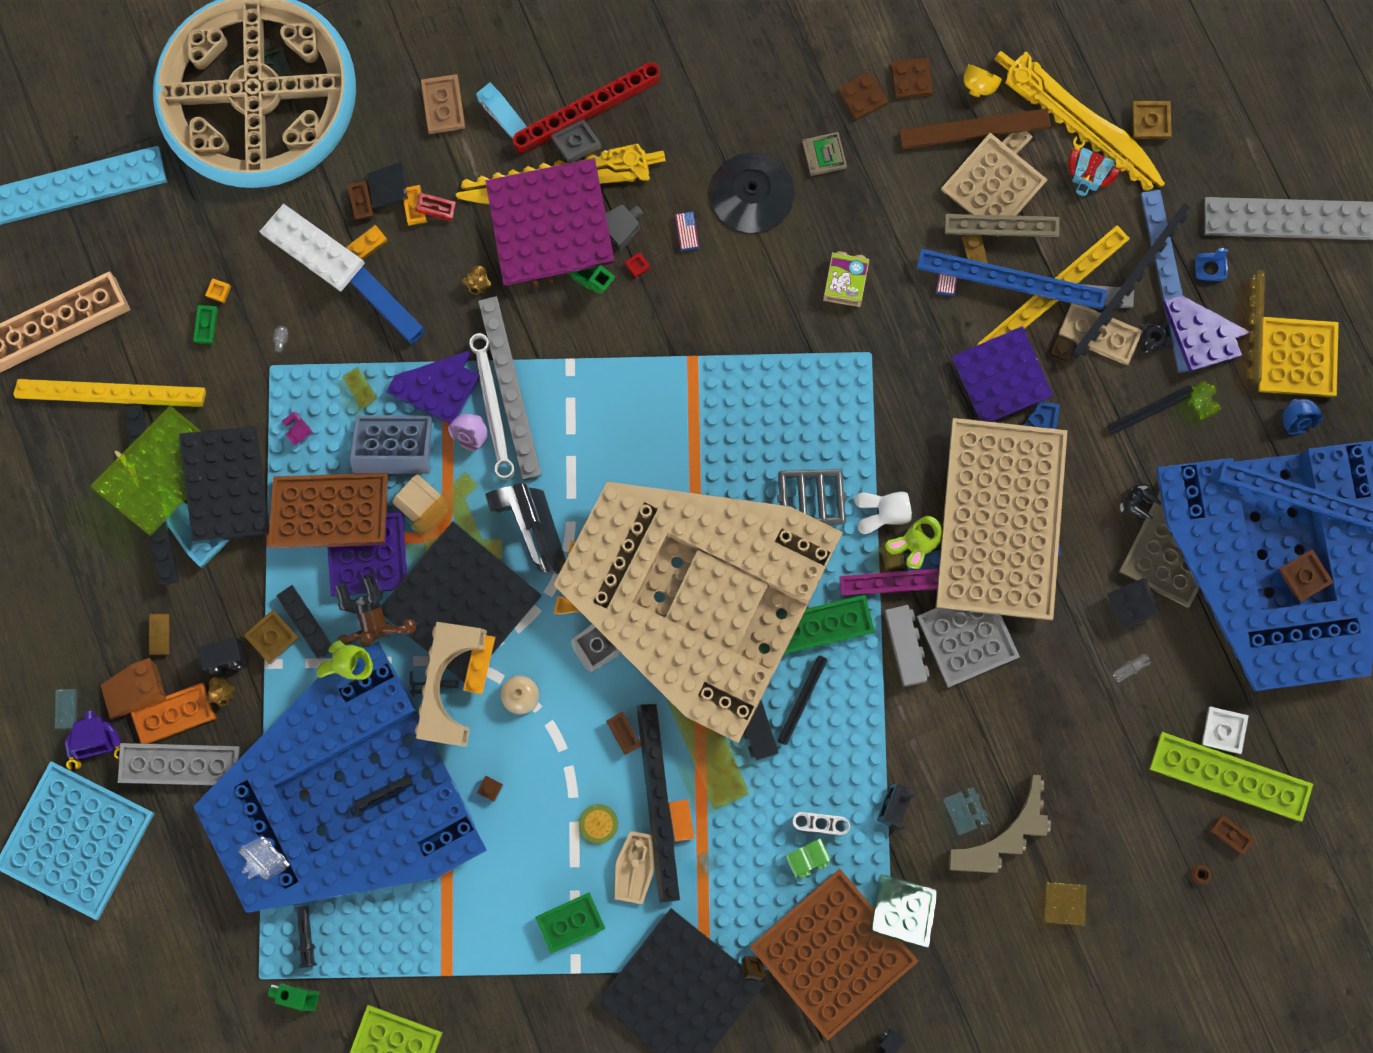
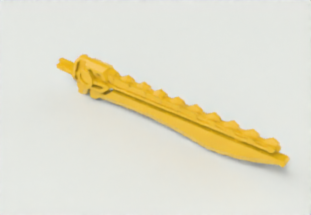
(1027, 80)
(625, 162)

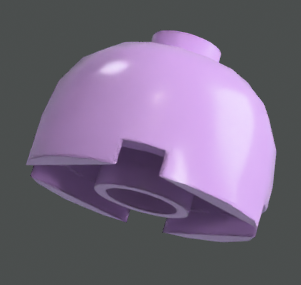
(469, 430)

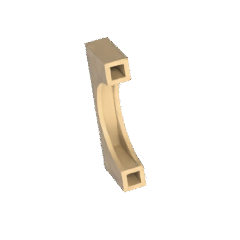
(434, 721)

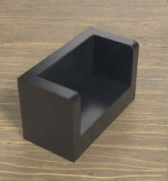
(895, 806)

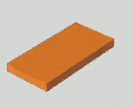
(174, 715)

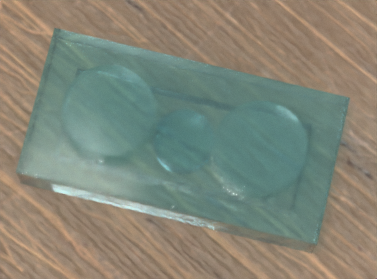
(65, 708)

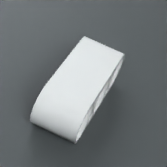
(811, 823)

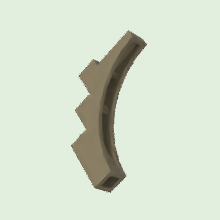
(1028, 822)

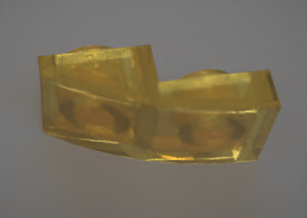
(359, 387)

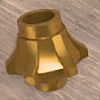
(477, 280)
(220, 691)

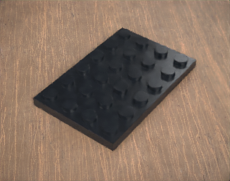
(224, 484)

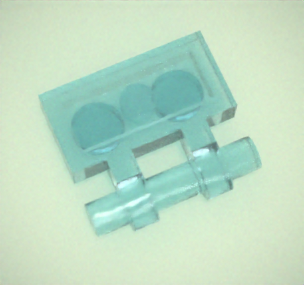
(960, 812)

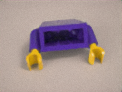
(90, 738)

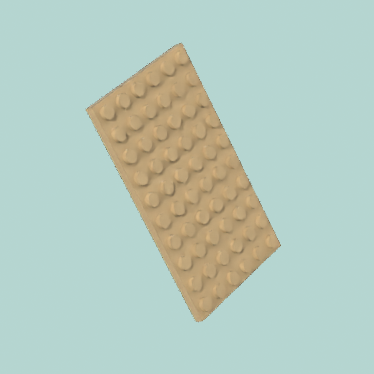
(1002, 519)

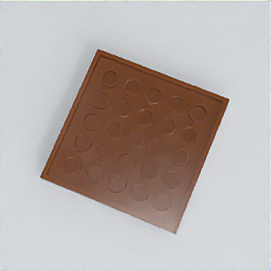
(830, 956)

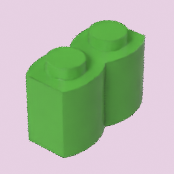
(807, 858)

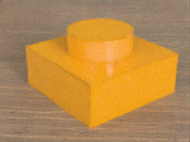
(218, 290)

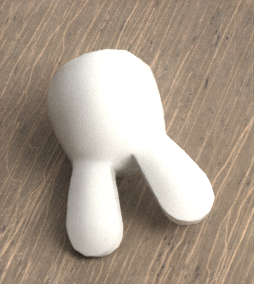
(893, 510)

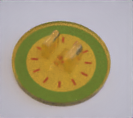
(598, 824)

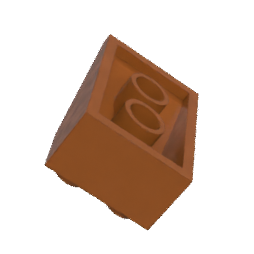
(133, 689)

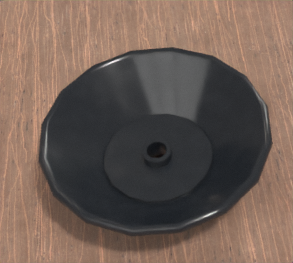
(755, 209)

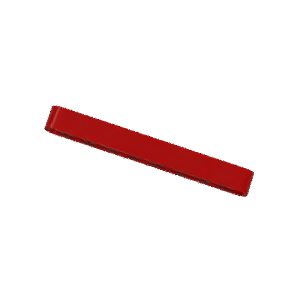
(592, 100)

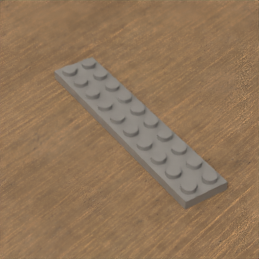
(1288, 218)

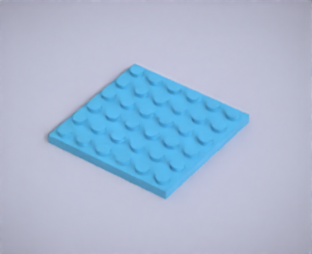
(74, 840)

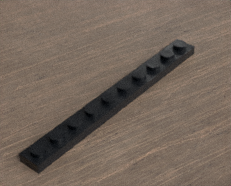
(1127, 288)
(160, 539)
(658, 803)

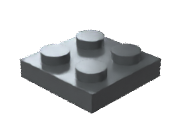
(576, 141)

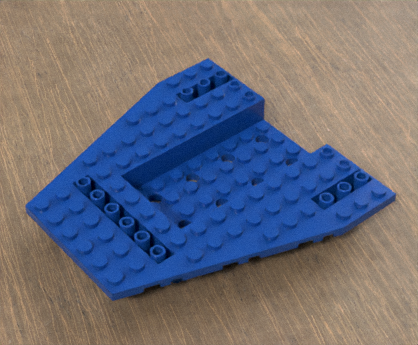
(1277, 636)
(327, 732)

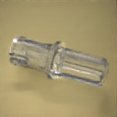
(1131, 667)

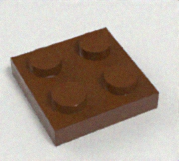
(911, 78)
(863, 95)
(1305, 575)

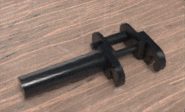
(443, 684)

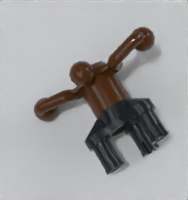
(369, 614)

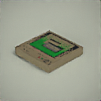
(824, 154)

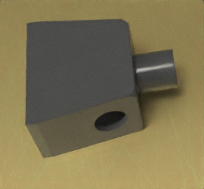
(623, 224)

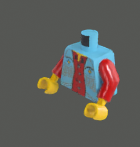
(1092, 169)

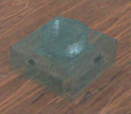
(710, 860)

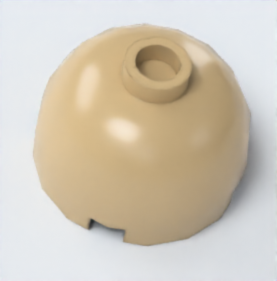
(519, 695)

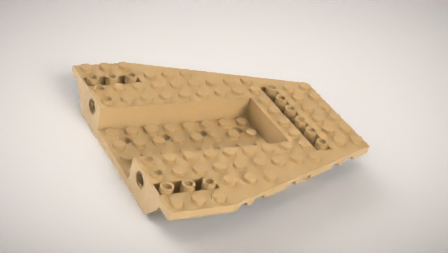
(628, 559)

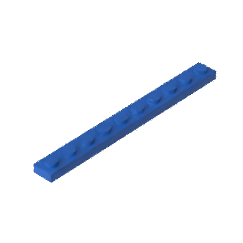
(1012, 279)
(1296, 494)

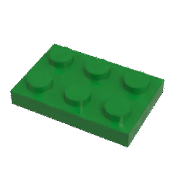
(570, 922)

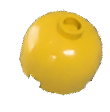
(980, 81)

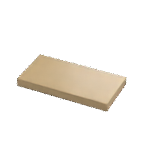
(1116, 340)

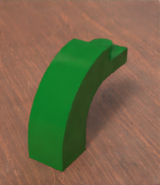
(593, 278)

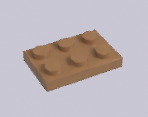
(443, 104)

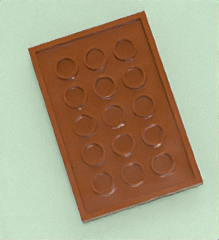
(328, 510)

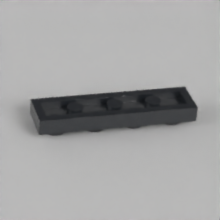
(304, 621)

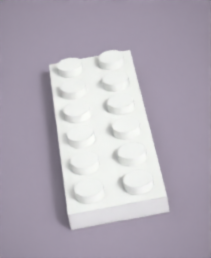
(312, 247)

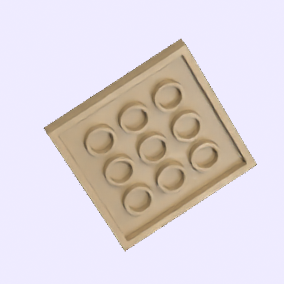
(994, 181)
(717, 600)

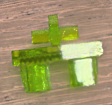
(1203, 401)

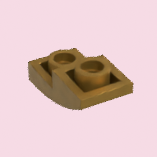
(159, 633)

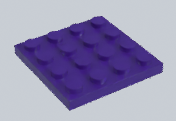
(1002, 375)
(387, 561)

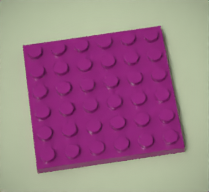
(549, 221)

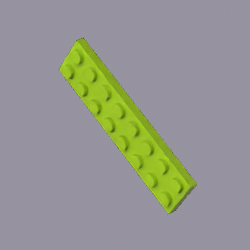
(1231, 776)

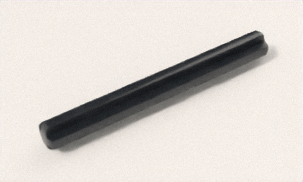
(1150, 409)
(802, 700)

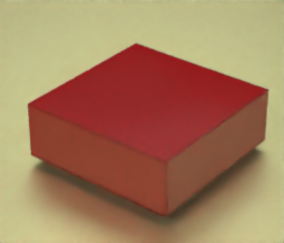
(637, 265)

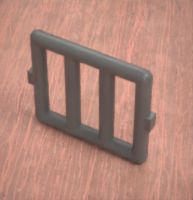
(819, 475)

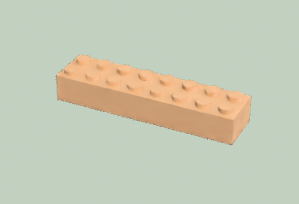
(60, 319)

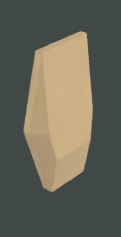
(634, 868)

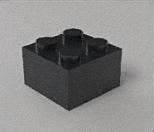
(1134, 603)
(223, 656)

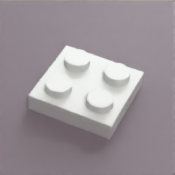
(1224, 730)

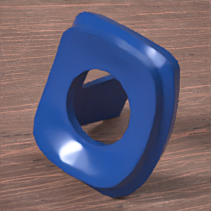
(1217, 257)

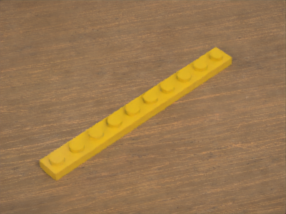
(1074, 273)
(110, 393)

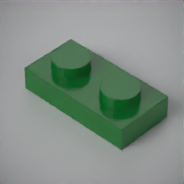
(205, 324)

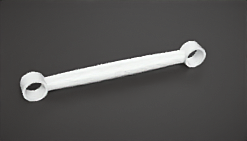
(492, 406)

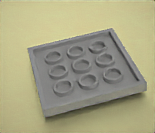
(966, 642)

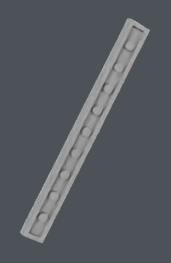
(510, 388)

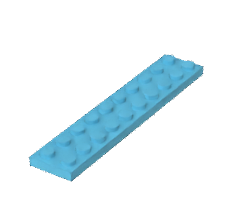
(81, 184)

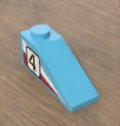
(500, 109)

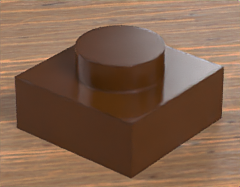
(490, 788)

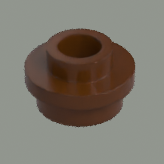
(1207, 874)

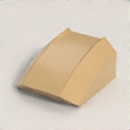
(415, 498)

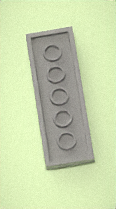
(175, 763)

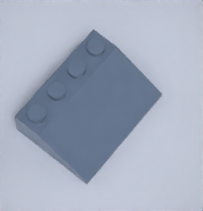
(391, 444)

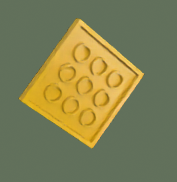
(1299, 357)

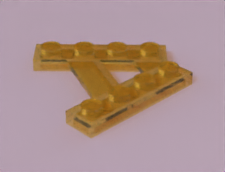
(454, 502)

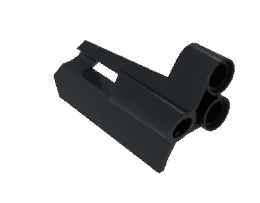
(533, 512)

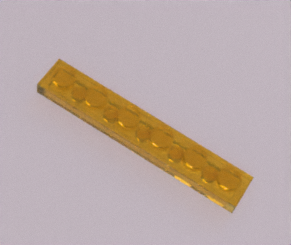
(1256, 335)

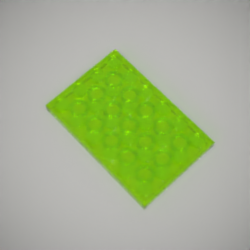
(149, 476)

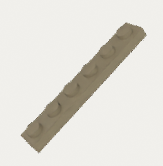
(1002, 225)

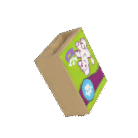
(846, 279)

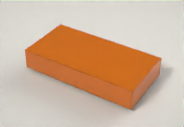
(681, 820)

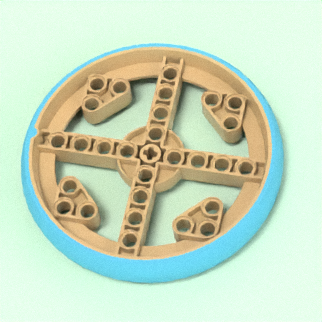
(303, 155)

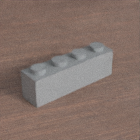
(906, 646)

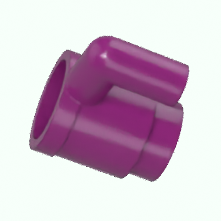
(299, 431)

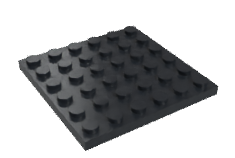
(460, 586)
(679, 990)

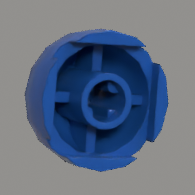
(1300, 415)

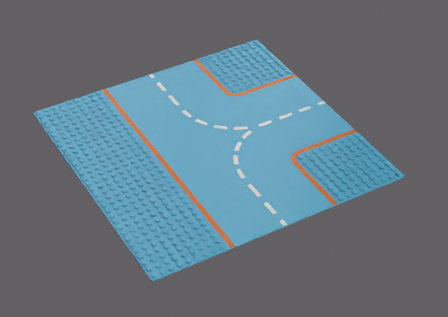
(633, 421)

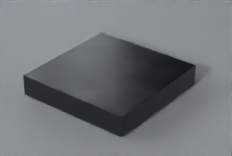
(387, 186)

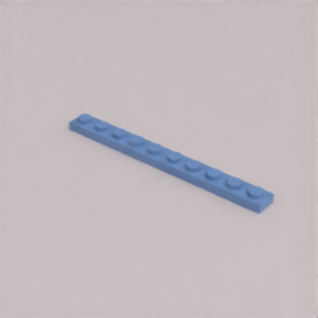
(1165, 261)

